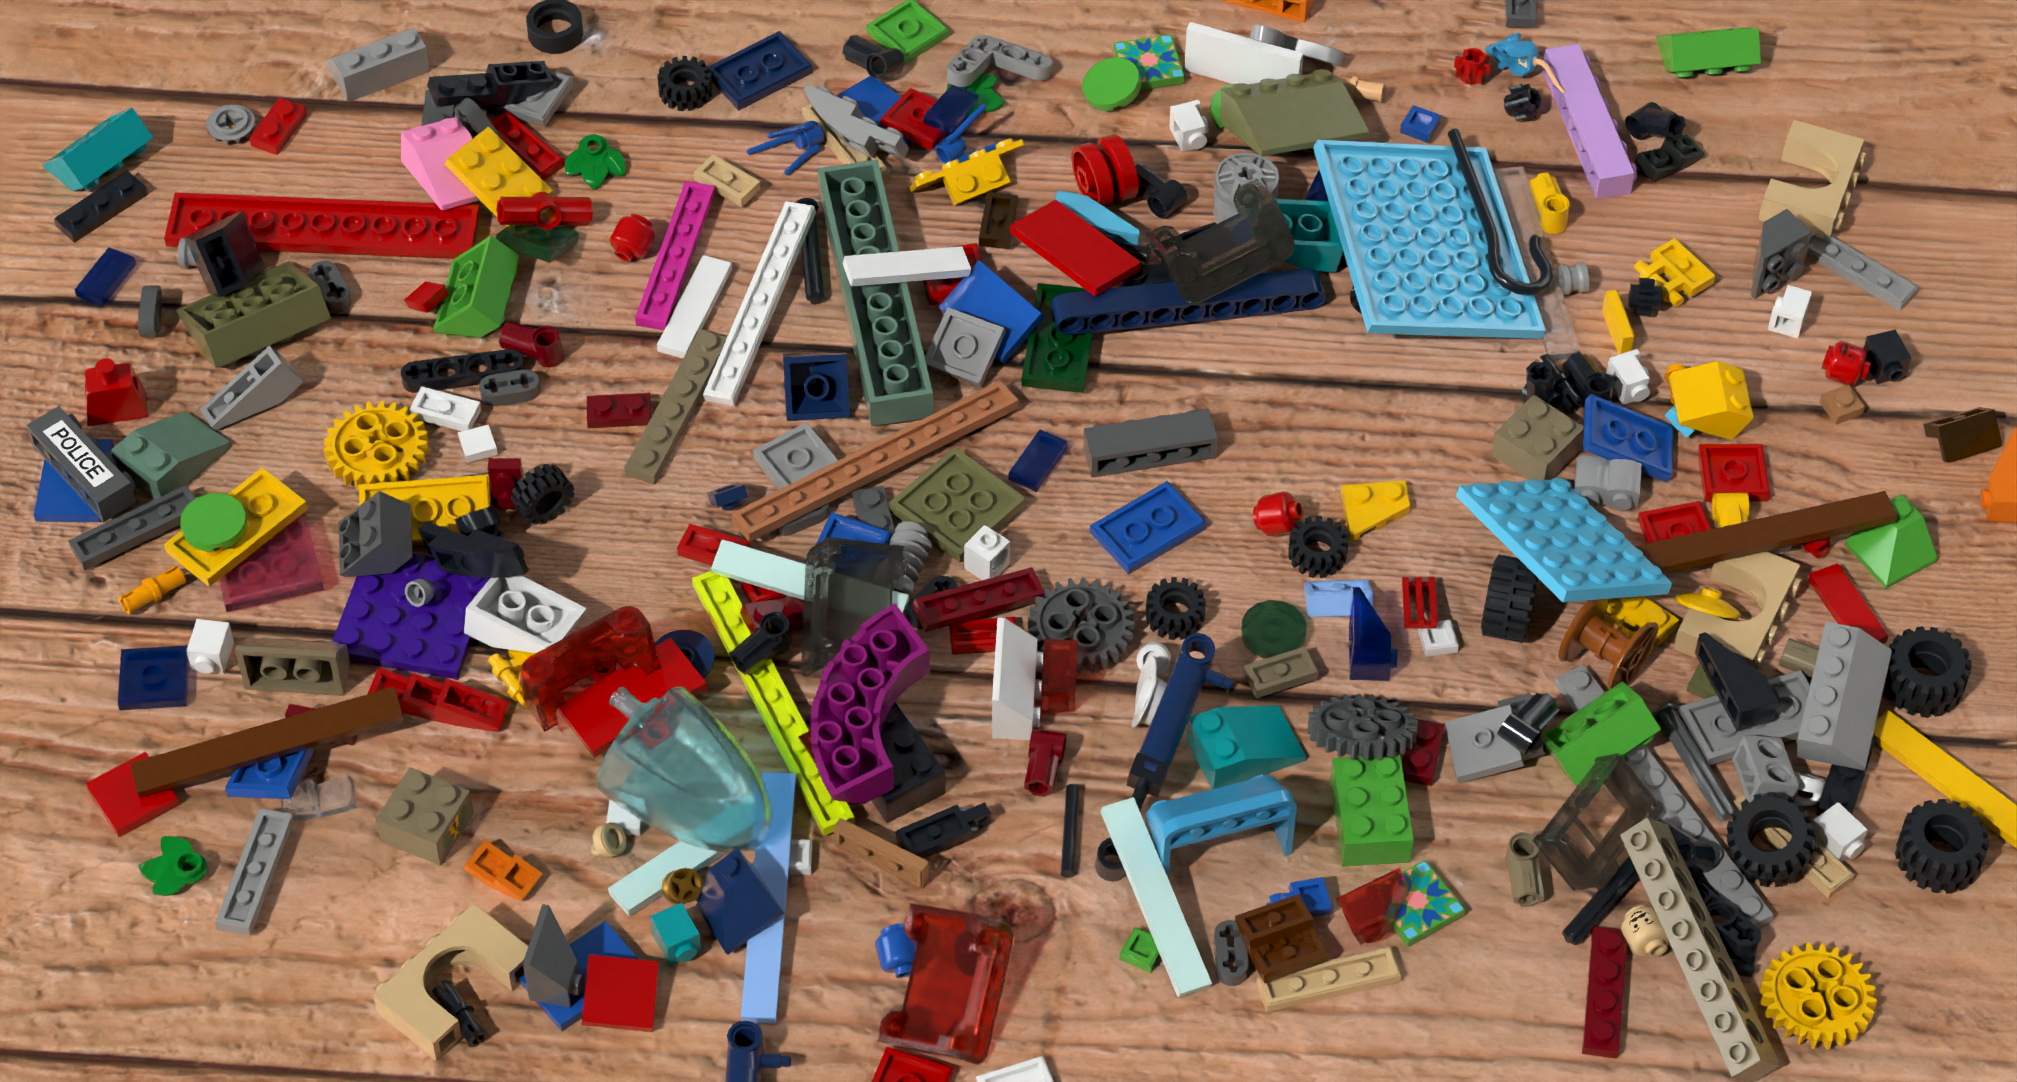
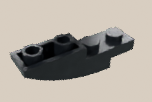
(496, 88)
(473, 555)

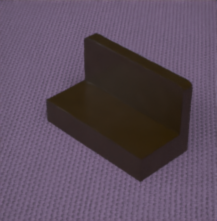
(1965, 433)

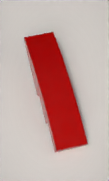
(443, 703)

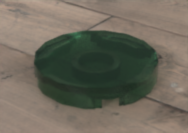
(1273, 628)

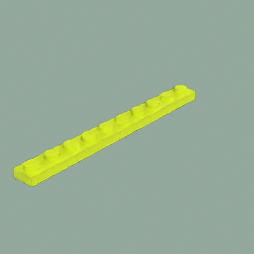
(771, 701)

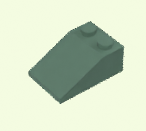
(168, 453)

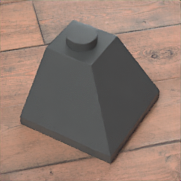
(551, 964)

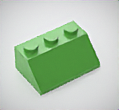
(1710, 50)
(477, 290)
(1601, 728)

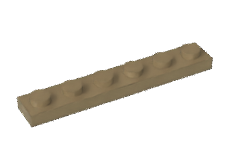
(675, 408)

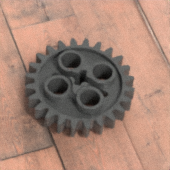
(1103, 638)
(1362, 727)

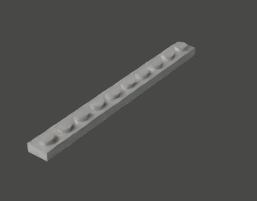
(1724, 877)

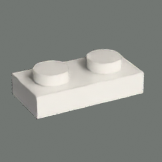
(445, 409)

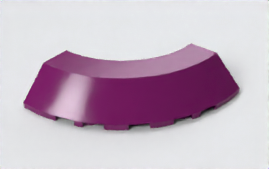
(855, 701)

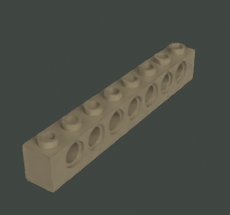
(1700, 951)

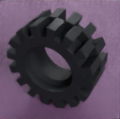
(684, 71)
(542, 494)
(1318, 532)
(1175, 593)

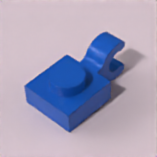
(1313, 894)

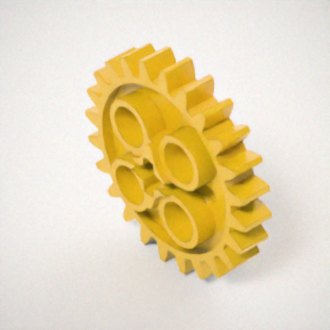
(376, 445)
(1818, 995)

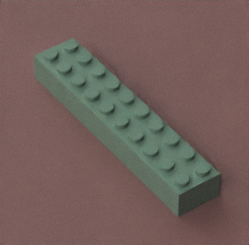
(880, 314)

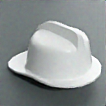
(1148, 693)

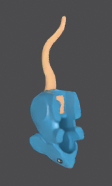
(1519, 57)

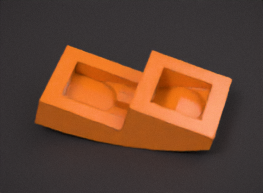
(505, 874)

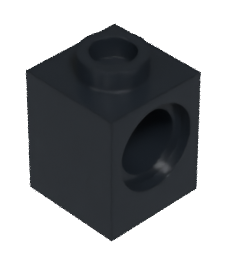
(1887, 356)

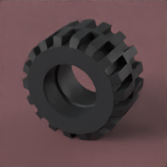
(1509, 600)
(1930, 651)
(1771, 813)
(1946, 824)

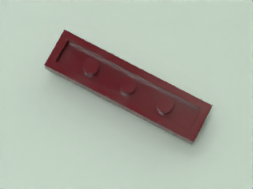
(978, 599)
(1604, 993)

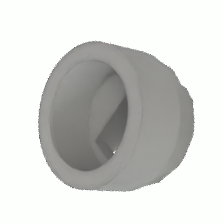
(416, 589)

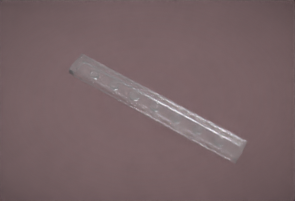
(1559, 336)

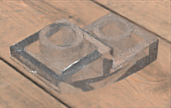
(321, 799)

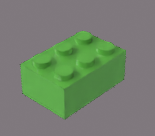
(1371, 811)

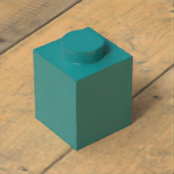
(676, 934)

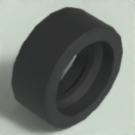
(559, 41)

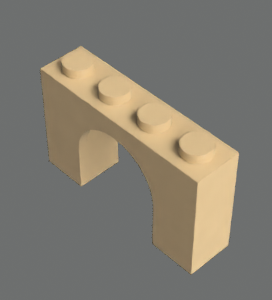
(1828, 153)
(1769, 582)
(469, 940)

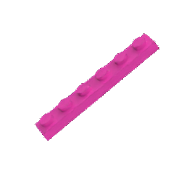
(675, 255)

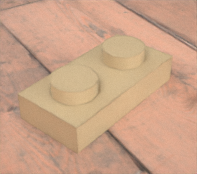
(728, 180)

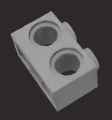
(1764, 767)

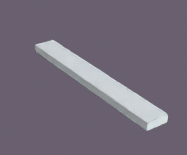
(759, 304)

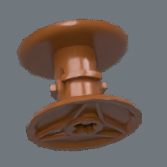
(1608, 641)

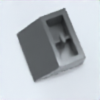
(1779, 252)
(375, 537)

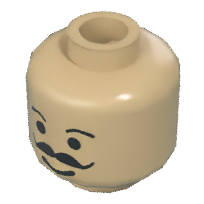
(1644, 932)

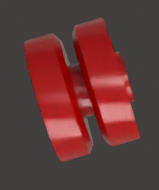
(1105, 170)

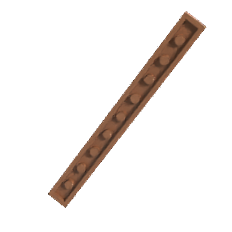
(874, 461)

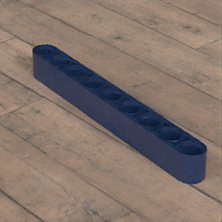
(1163, 304)

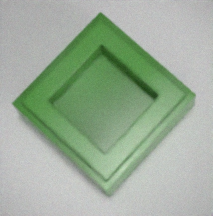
(1140, 950)

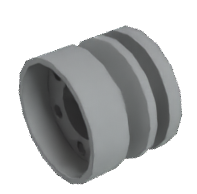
(1234, 173)

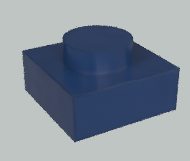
(728, 496)

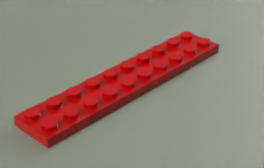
(332, 224)

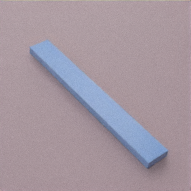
(772, 863)

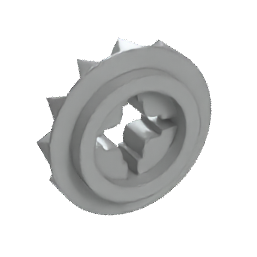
(238, 115)

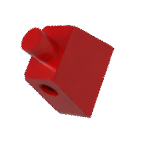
(113, 393)

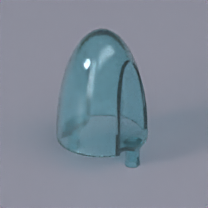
(685, 774)

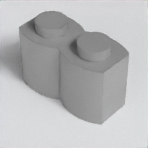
(1608, 481)

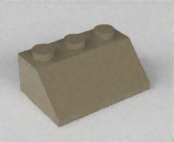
(293, 666)

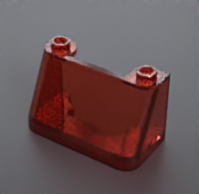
(617, 637)
(951, 984)

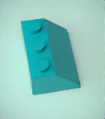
(100, 151)

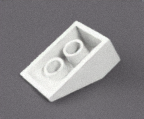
(520, 615)

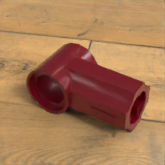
(538, 343)
(1044, 756)

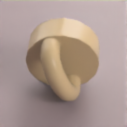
(608, 840)

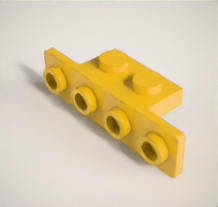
(973, 177)

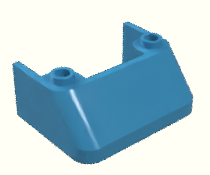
(1221, 813)

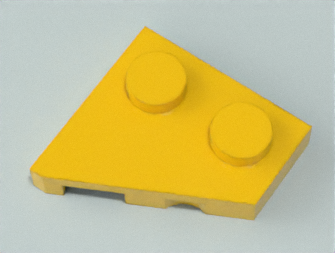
(1373, 505)

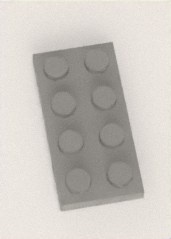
(1716, 734)

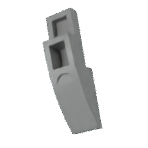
(852, 127)

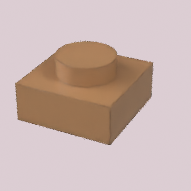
(1842, 404)

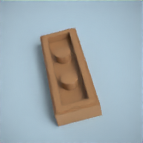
(881, 853)

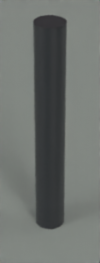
(1070, 830)

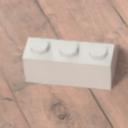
(1015, 683)

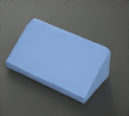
(1333, 596)

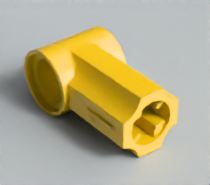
(1550, 203)
(1730, 508)

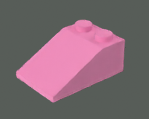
(424, 155)

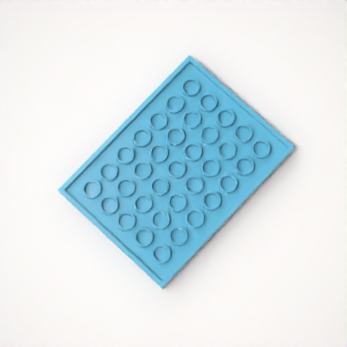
(1420, 242)

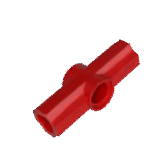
(528, 209)

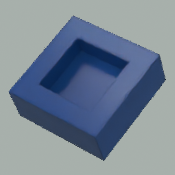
(1420, 124)

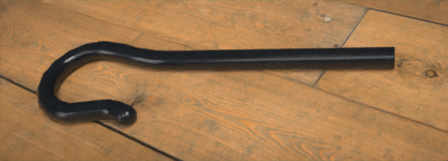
(1491, 232)

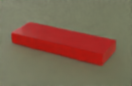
(528, 146)
(1845, 601)

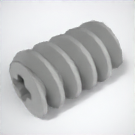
(915, 550)

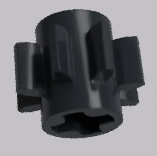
(1522, 102)
(1645, 296)

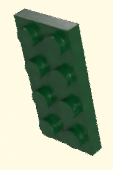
(1053, 358)

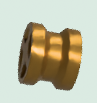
(688, 883)

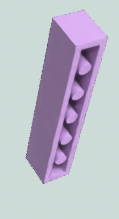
(1589, 122)

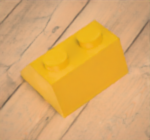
(1712, 399)

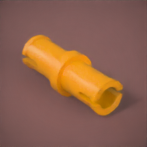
(152, 589)

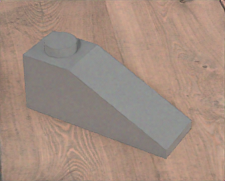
(256, 388)

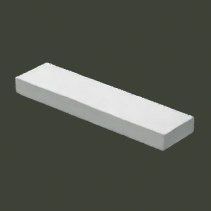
(906, 266)
(694, 306)

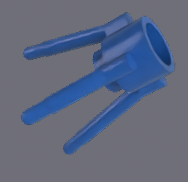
(804, 136)
(954, 146)

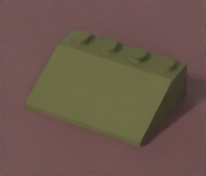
(1291, 112)
(255, 315)

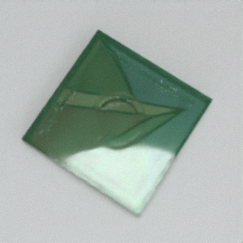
(537, 242)

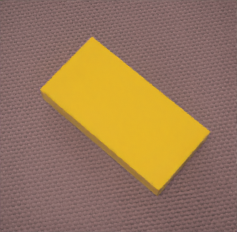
(1617, 322)

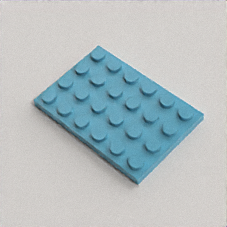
(1563, 540)

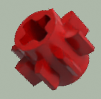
(1472, 66)

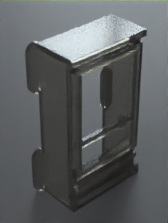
(1602, 864)

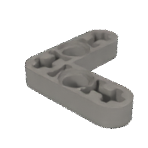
(1310, 49)
(988, 51)

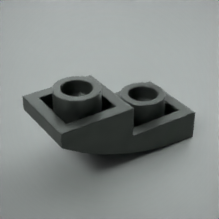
(1670, 158)

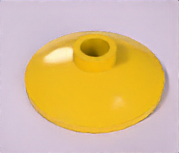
(1708, 602)

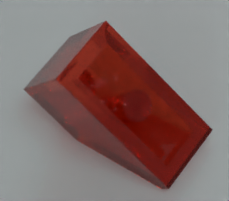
(1059, 675)
(1374, 906)

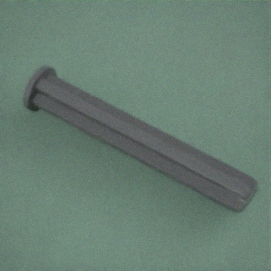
(1694, 761)

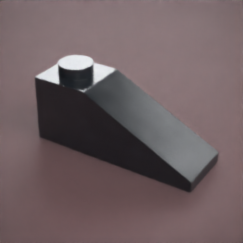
(1737, 684)

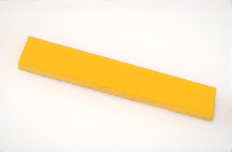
(1947, 775)

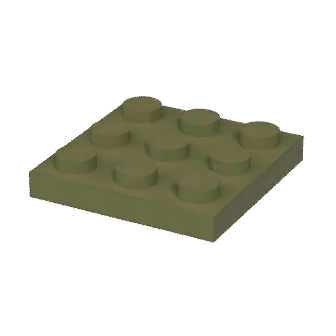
(956, 502)

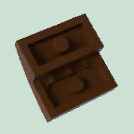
(1281, 938)

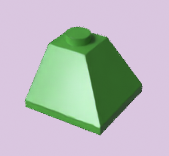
(1897, 548)

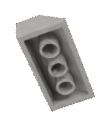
(1843, 697)

